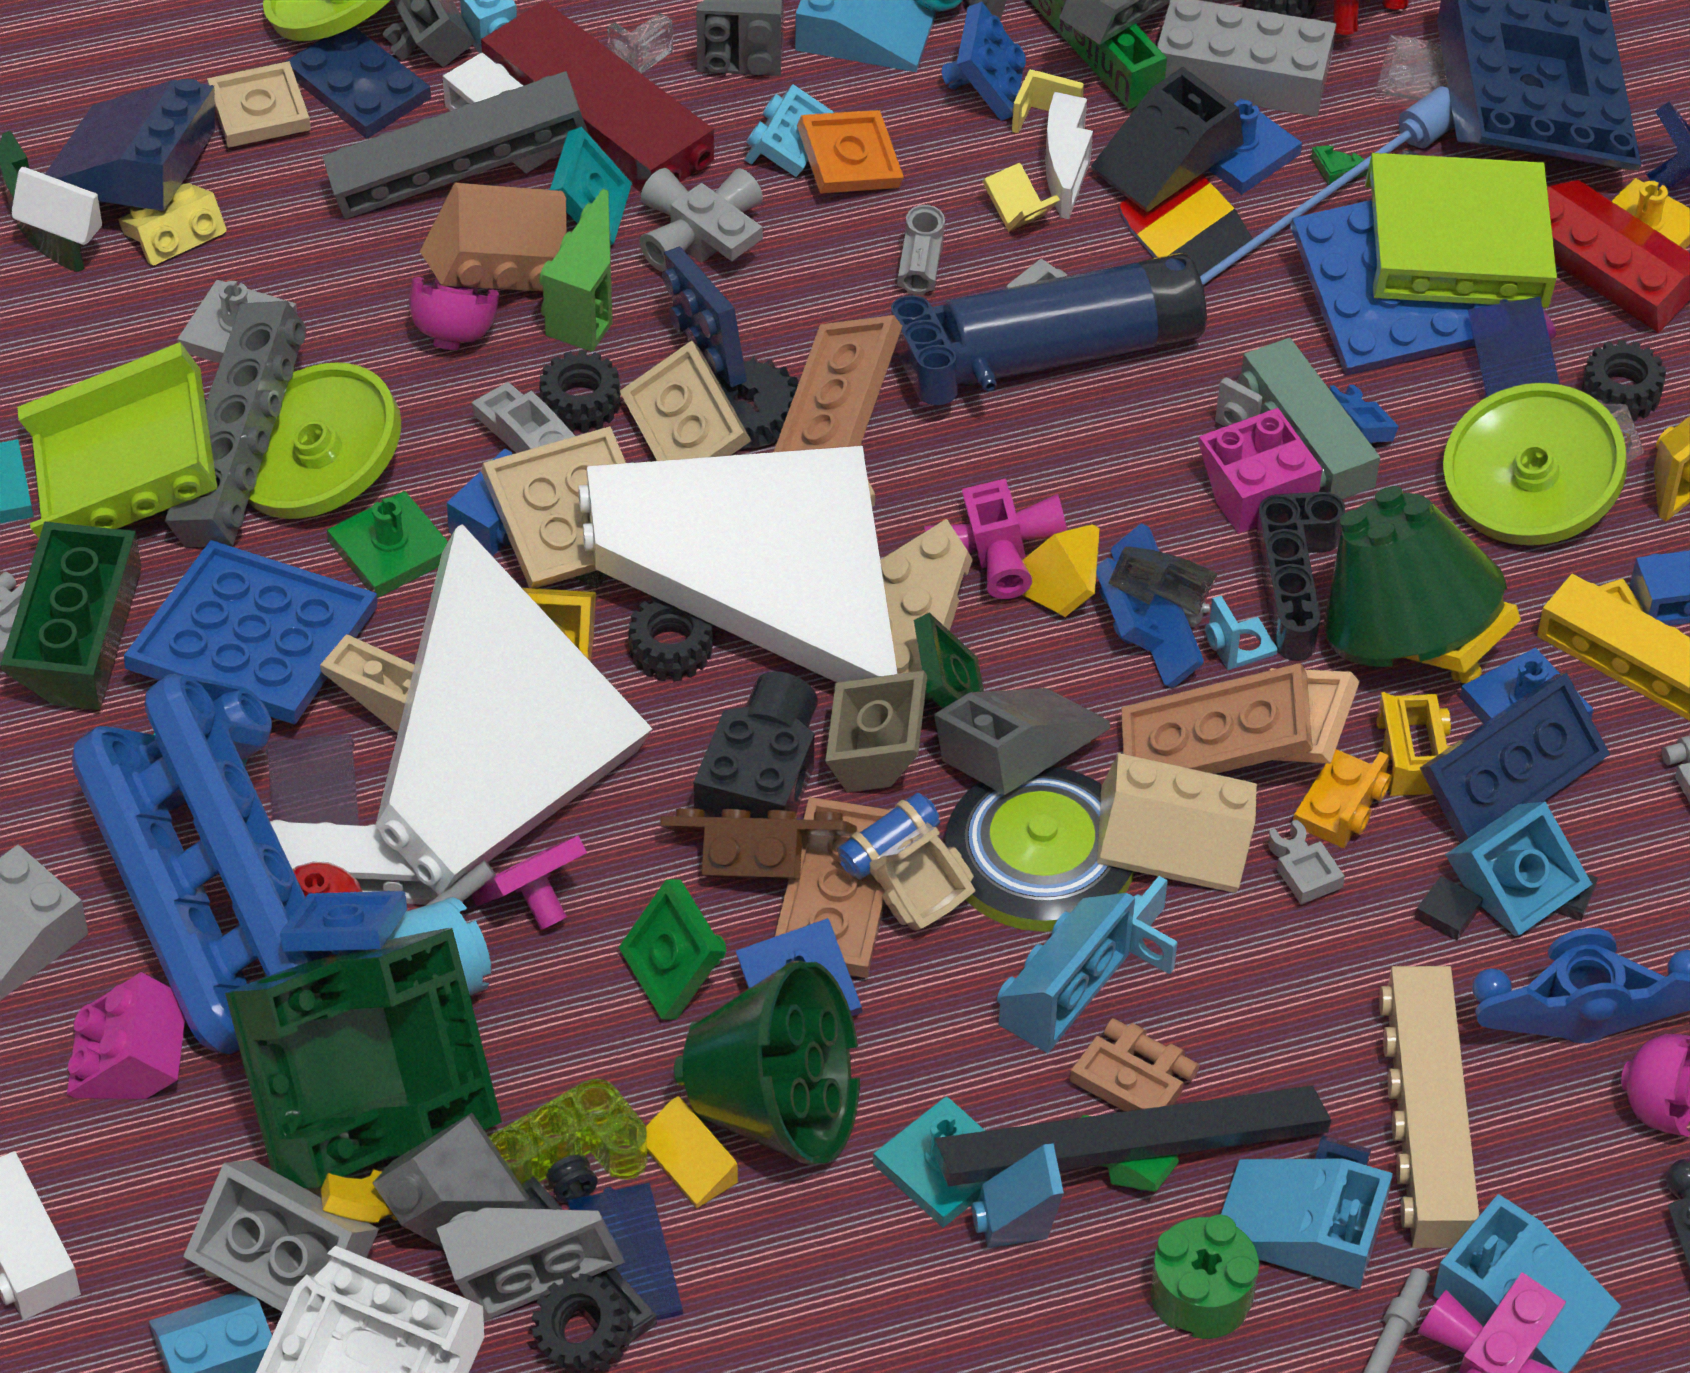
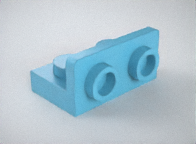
(779, 135)

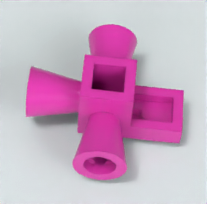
(999, 531)
(1509, 1335)

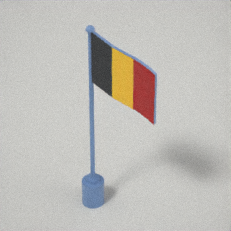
(1211, 231)

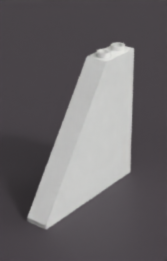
(754, 546)
(494, 723)

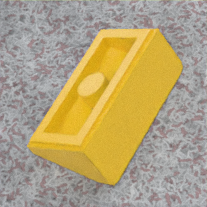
(690, 1153)

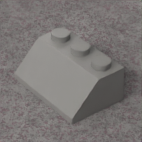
(269, 1232)

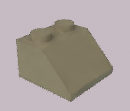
(875, 729)

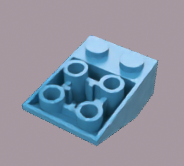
(1310, 1213)
(1512, 1242)

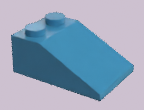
(865, 31)

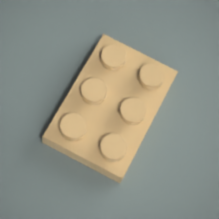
(684, 409)

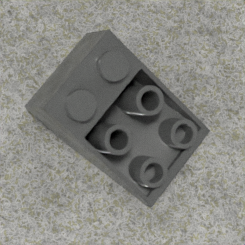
(1013, 734)

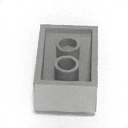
(36, 918)
(515, 1254)

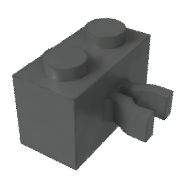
(432, 26)

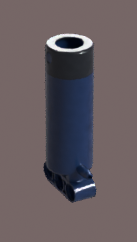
(1048, 324)

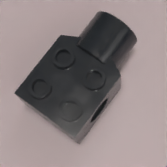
(760, 751)

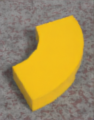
(354, 1198)

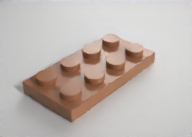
(839, 384)
(1224, 723)
(832, 893)

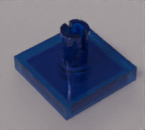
(1678, 166)

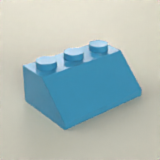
(1067, 970)

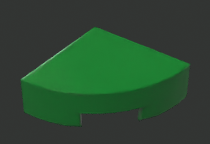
(1335, 163)

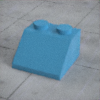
(1520, 867)
(214, 1336)

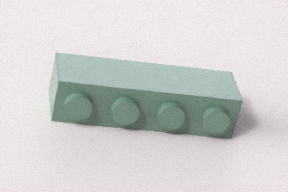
(1292, 385)

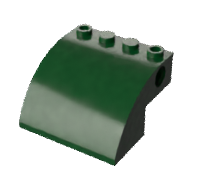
(362, 1055)

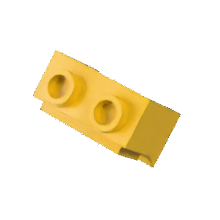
(1395, 716)

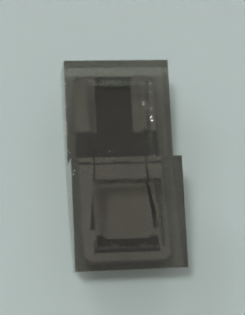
(1152, 572)

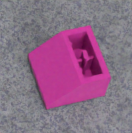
(1254, 462)
(127, 1042)

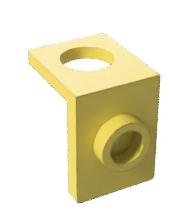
(1038, 93)
(1016, 197)

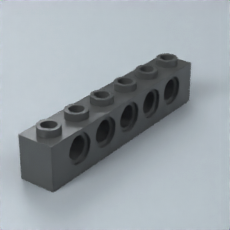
(241, 418)

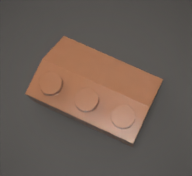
(495, 236)

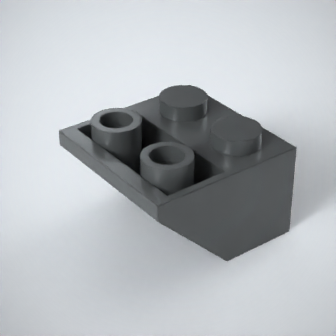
(740, 36)

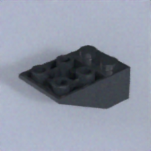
(1170, 140)

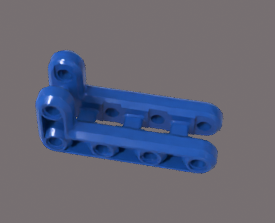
(197, 760)

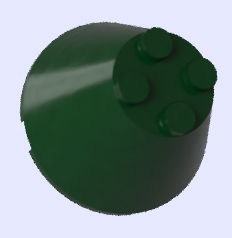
(1407, 583)
(777, 1064)

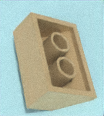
(1176, 822)

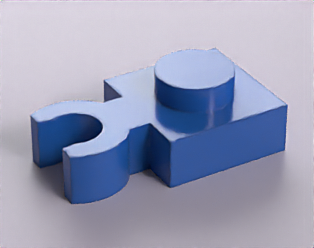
(1368, 416)

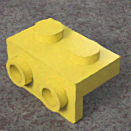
(185, 223)

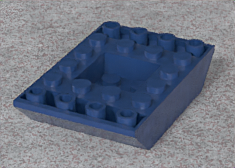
(1538, 79)

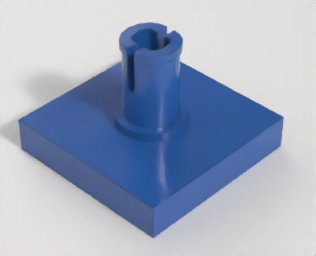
(1264, 150)
(1507, 684)
(343, 921)
(806, 944)

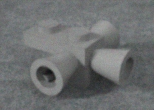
(701, 218)

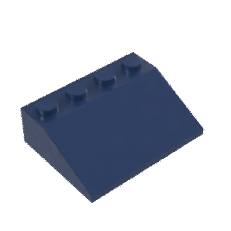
(139, 144)

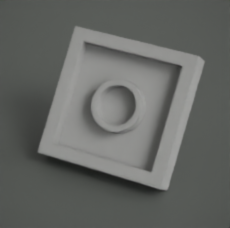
(213, 320)

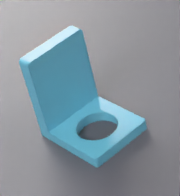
(1224, 636)
(1145, 912)

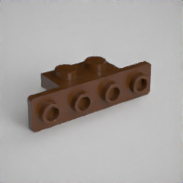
(755, 846)

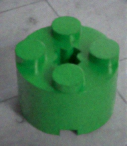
(1204, 1276)

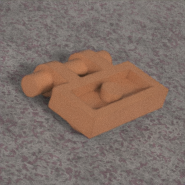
(1126, 1080)

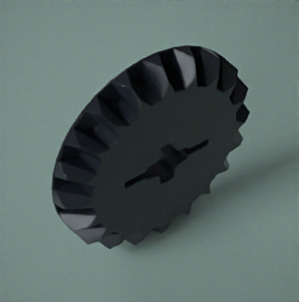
(772, 397)

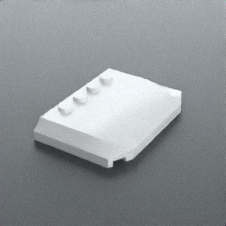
(372, 1321)

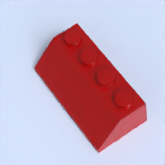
(1618, 254)

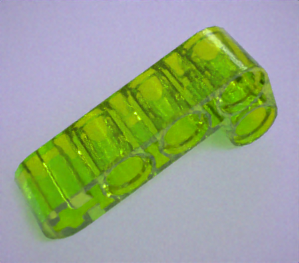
(579, 1131)

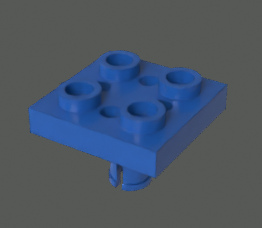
(987, 61)

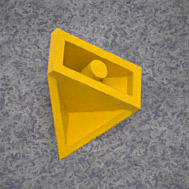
(1064, 569)

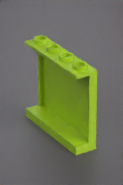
(1461, 229)
(122, 443)

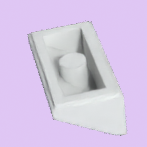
(56, 206)

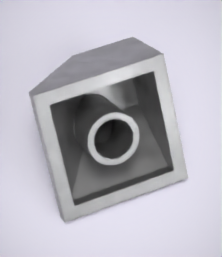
(446, 1177)

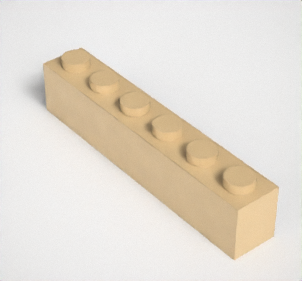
(1430, 1105)

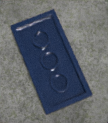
(1516, 757)

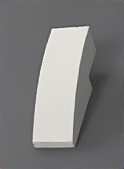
(1067, 150)

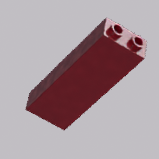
(621, 108)

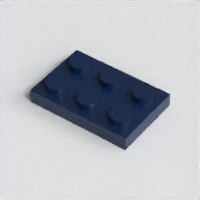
(359, 81)
(704, 316)

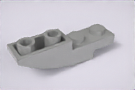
(519, 419)

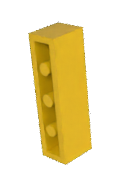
(1620, 642)

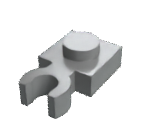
(1305, 868)

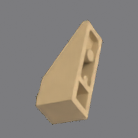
(371, 677)

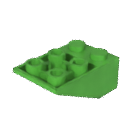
(579, 280)

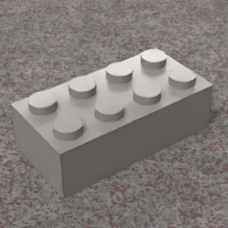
(1250, 53)

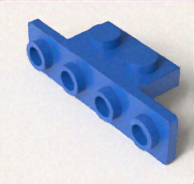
(1155, 627)

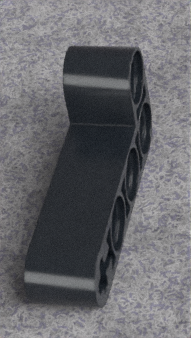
(1285, 535)

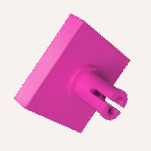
(532, 880)

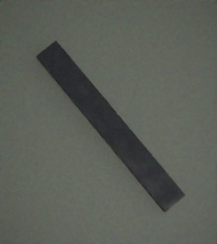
(1136, 1133)

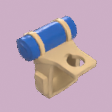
(910, 863)

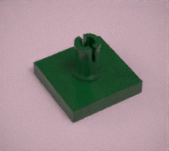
(948, 663)

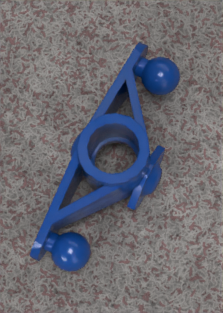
(1584, 991)

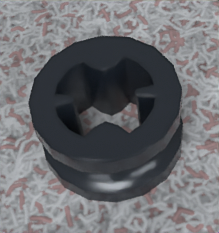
(571, 1178)

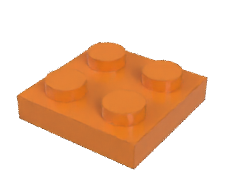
(850, 151)

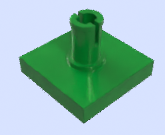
(388, 543)
(672, 949)

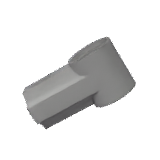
(921, 249)

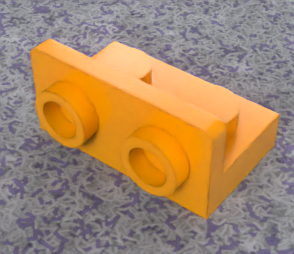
(1342, 797)

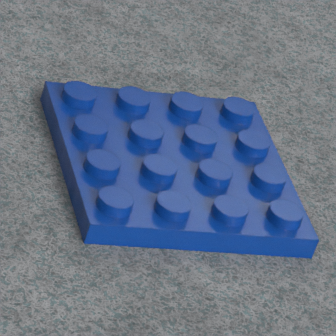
(1368, 330)
(251, 627)

